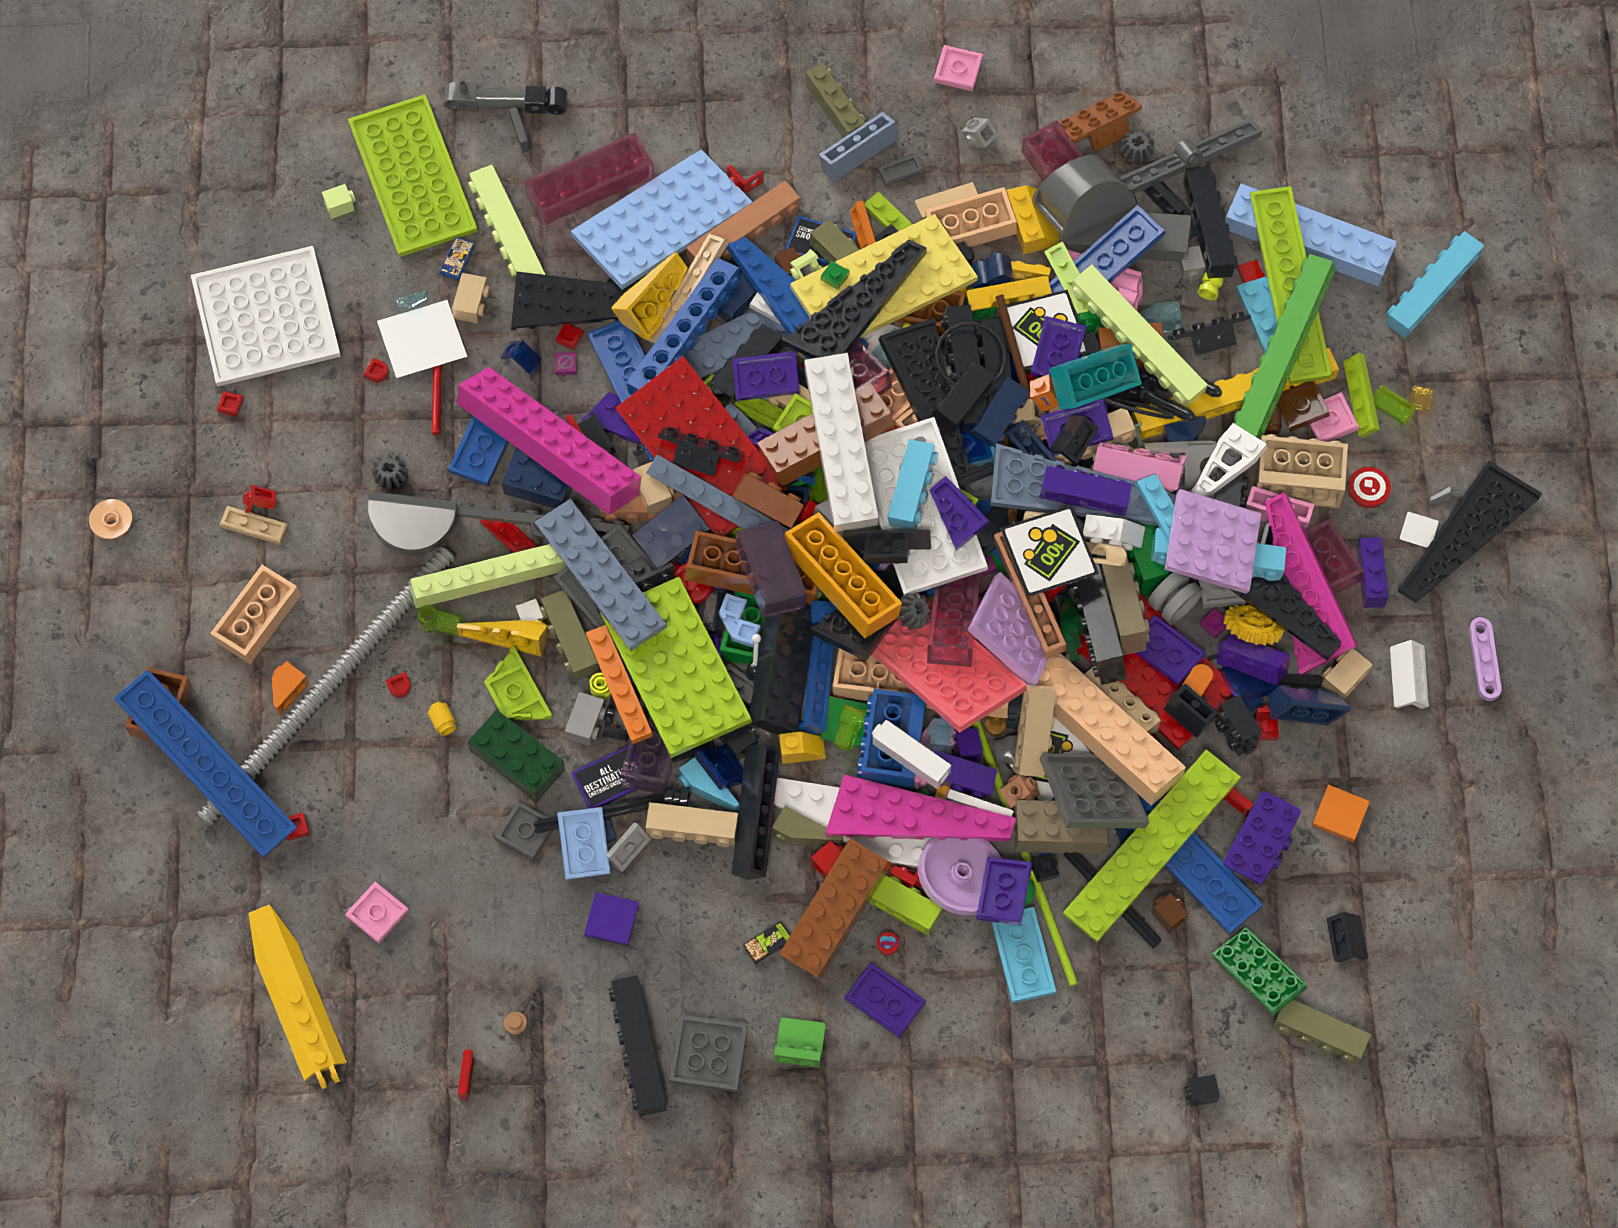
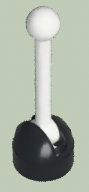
(751, 668)

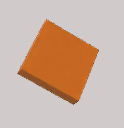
(1340, 813)

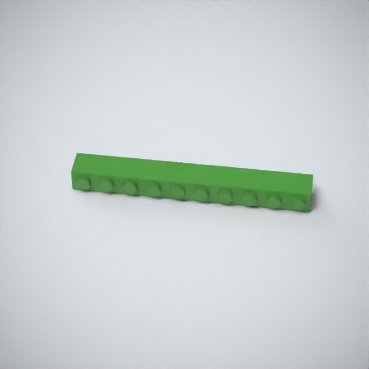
(1285, 345)

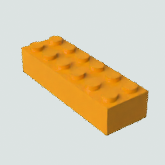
(842, 575)

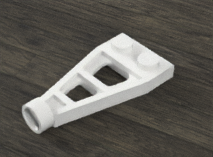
(1242, 443)

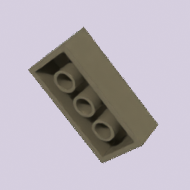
(1126, 607)
(1042, 830)

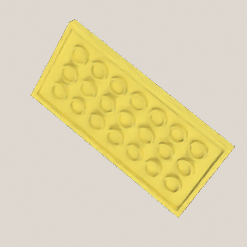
(936, 275)

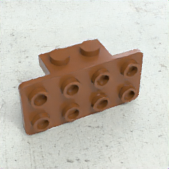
(1102, 122)

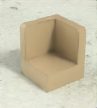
(1027, 414)

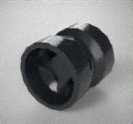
(676, 797)

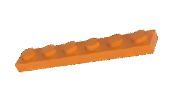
(619, 684)

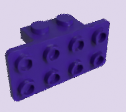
(1263, 838)

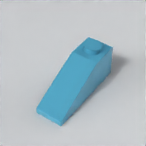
(698, 781)

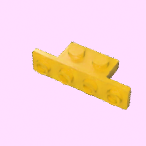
(1013, 292)

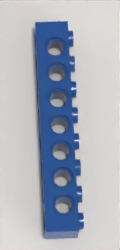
(686, 320)

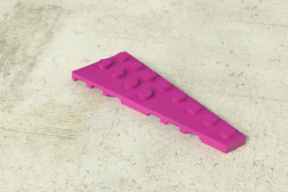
(1309, 579)
(887, 811)

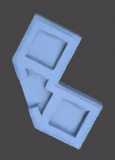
(738, 629)

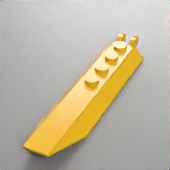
(295, 996)

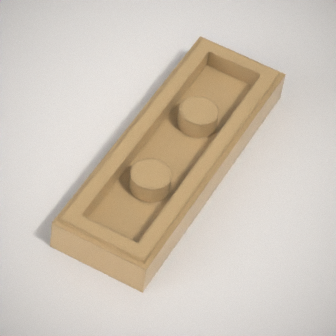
(944, 197)
(254, 525)

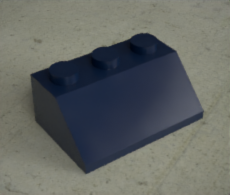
(1306, 705)

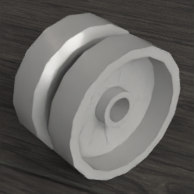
(1175, 597)

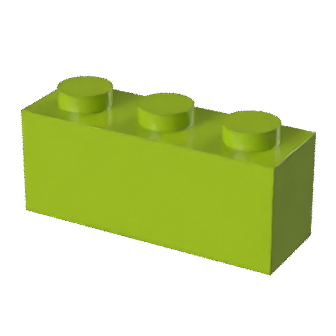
(906, 905)

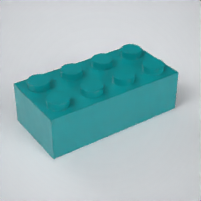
(1095, 376)

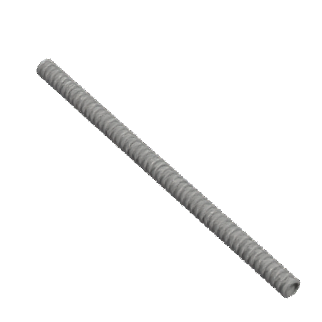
(332, 678)

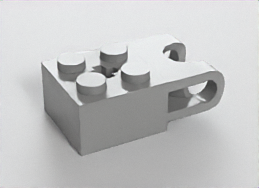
(1195, 453)

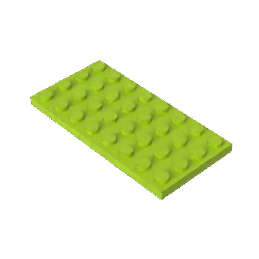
(412, 175)
(682, 675)

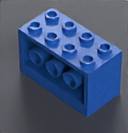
(907, 714)

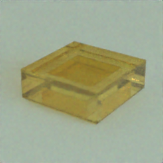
(1421, 397)

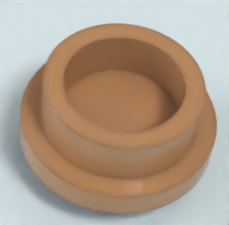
(515, 1023)

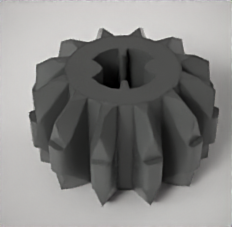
(1137, 146)
(397, 470)
(914, 611)

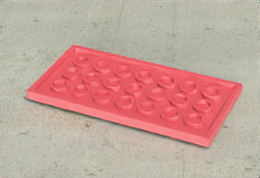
(955, 692)

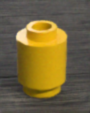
(442, 718)

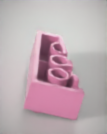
(1139, 464)

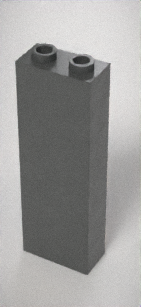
(1170, 247)

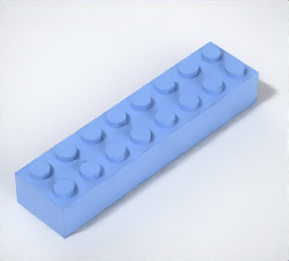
(1351, 248)

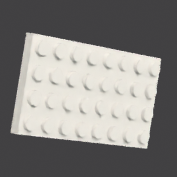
(942, 561)

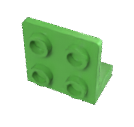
(799, 1042)

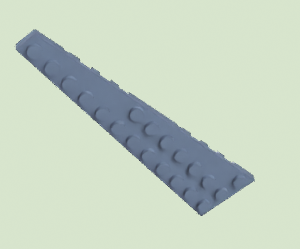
(1019, 482)

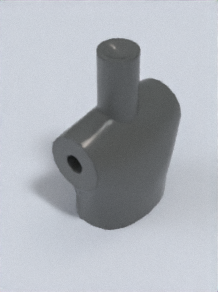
(1005, 749)

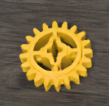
(1252, 625)

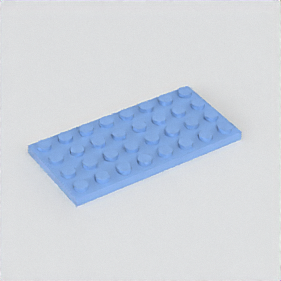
(660, 219)

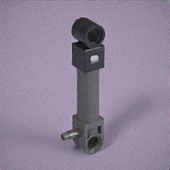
(533, 99)

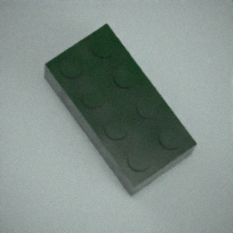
(516, 755)

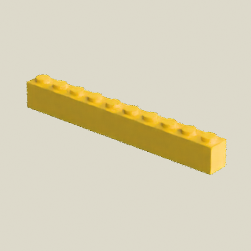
(1211, 407)

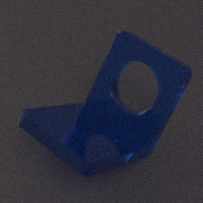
(522, 355)

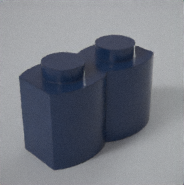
(993, 270)

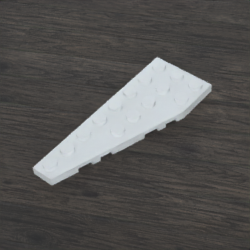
(817, 803)

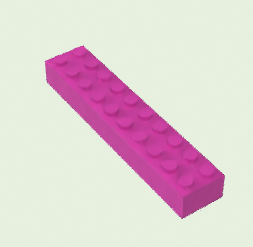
(549, 440)

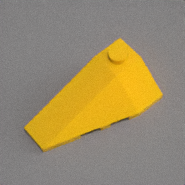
(647, 300)
(523, 634)

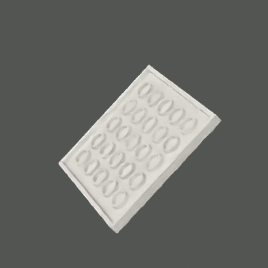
(265, 316)

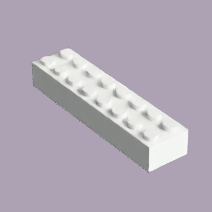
(841, 442)

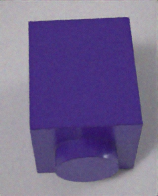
(969, 745)

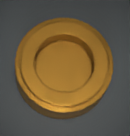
(995, 726)

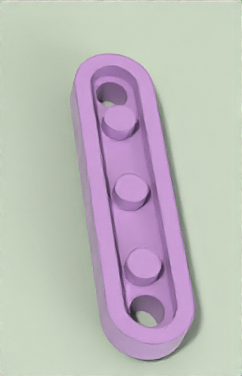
(1485, 659)

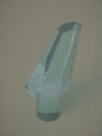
(411, 299)

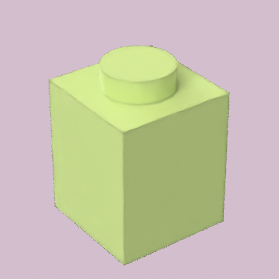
(339, 201)

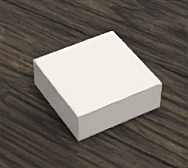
(529, 611)

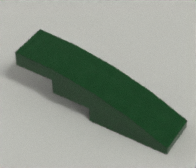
(1071, 628)

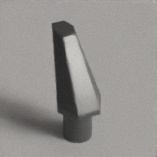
(1445, 495)

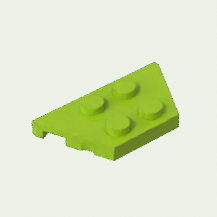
(516, 691)

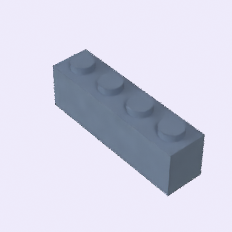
(858, 146)

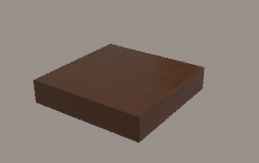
(1302, 405)

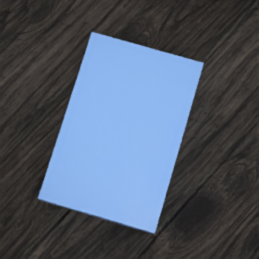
(583, 843)

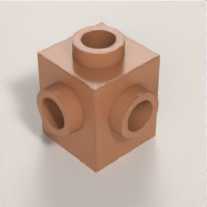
(1019, 788)

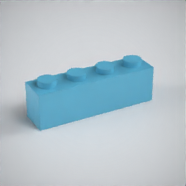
(912, 485)

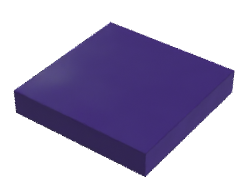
(611, 919)

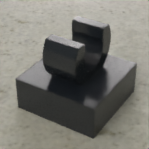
(1045, 868)

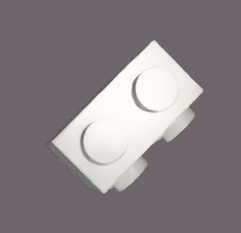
(1113, 531)

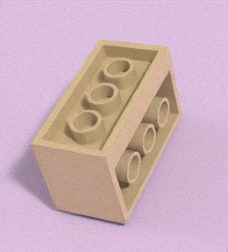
(1303, 469)

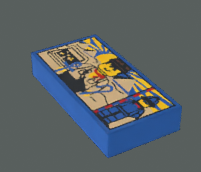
(457, 258)

